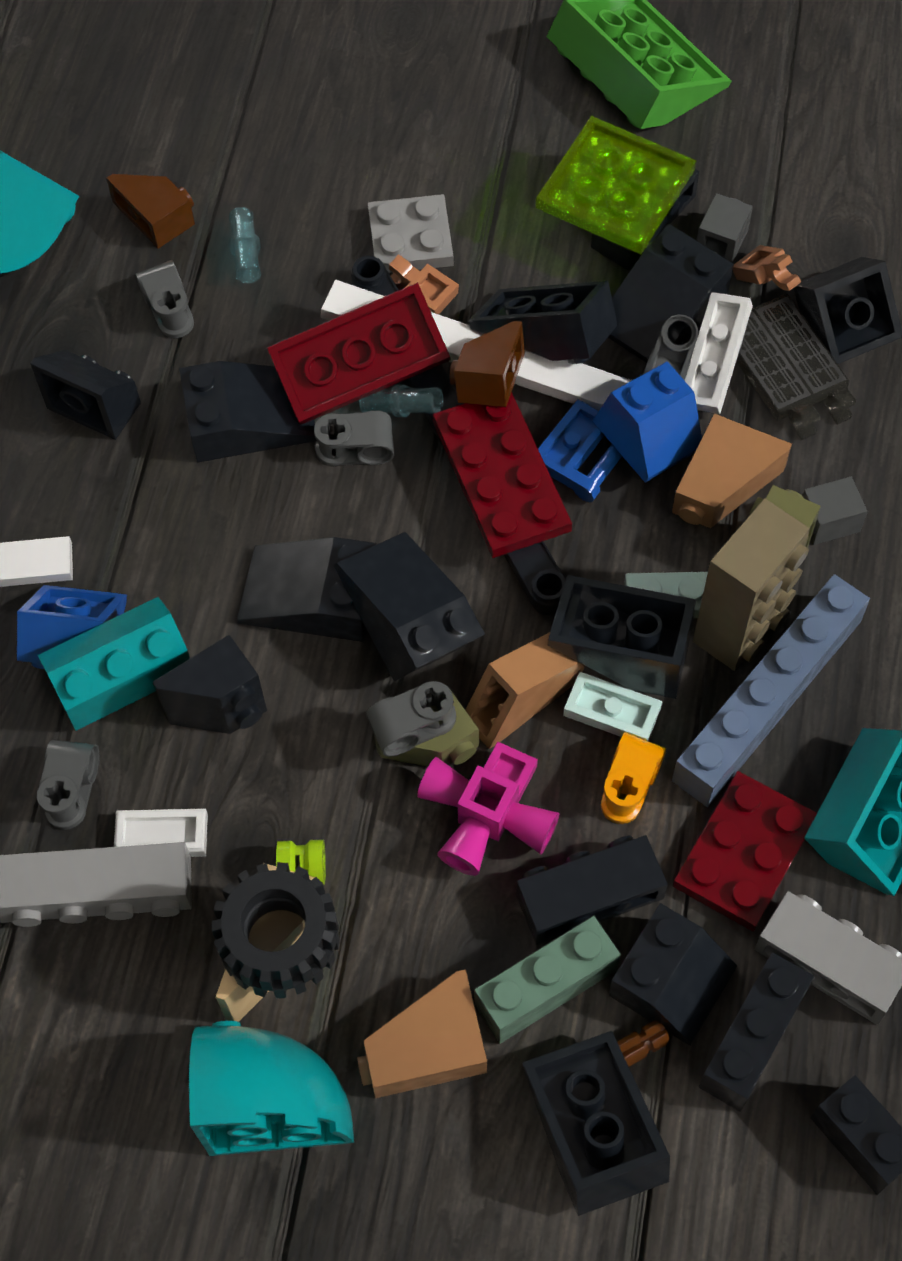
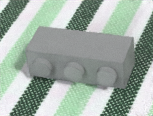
(836, 953)

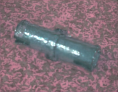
(244, 245)
(404, 400)

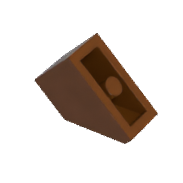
(153, 205)
(489, 366)

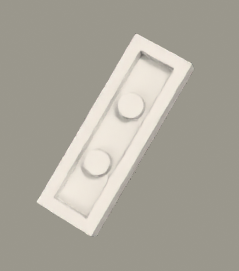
(717, 349)

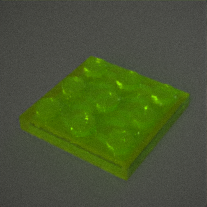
(615, 184)

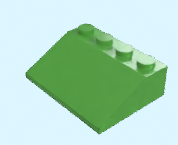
(635, 58)

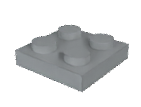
(413, 229)

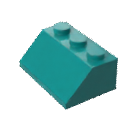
(114, 662)
(862, 813)

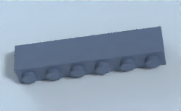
(769, 690)

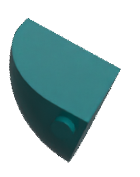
(30, 213)
(262, 1092)

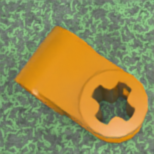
(631, 773)

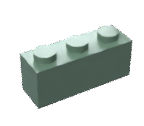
(546, 979)

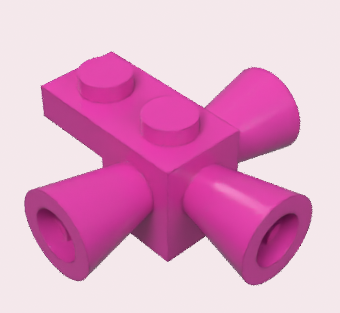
(487, 806)

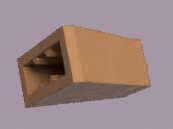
(727, 471)
(519, 688)
(426, 1042)

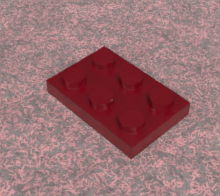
(745, 851)

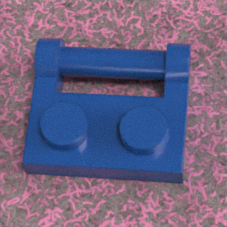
(569, 448)

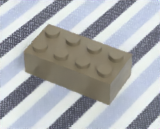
(751, 585)

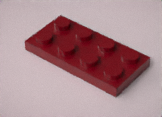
(359, 353)
(502, 475)

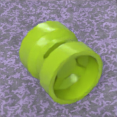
(311, 857)

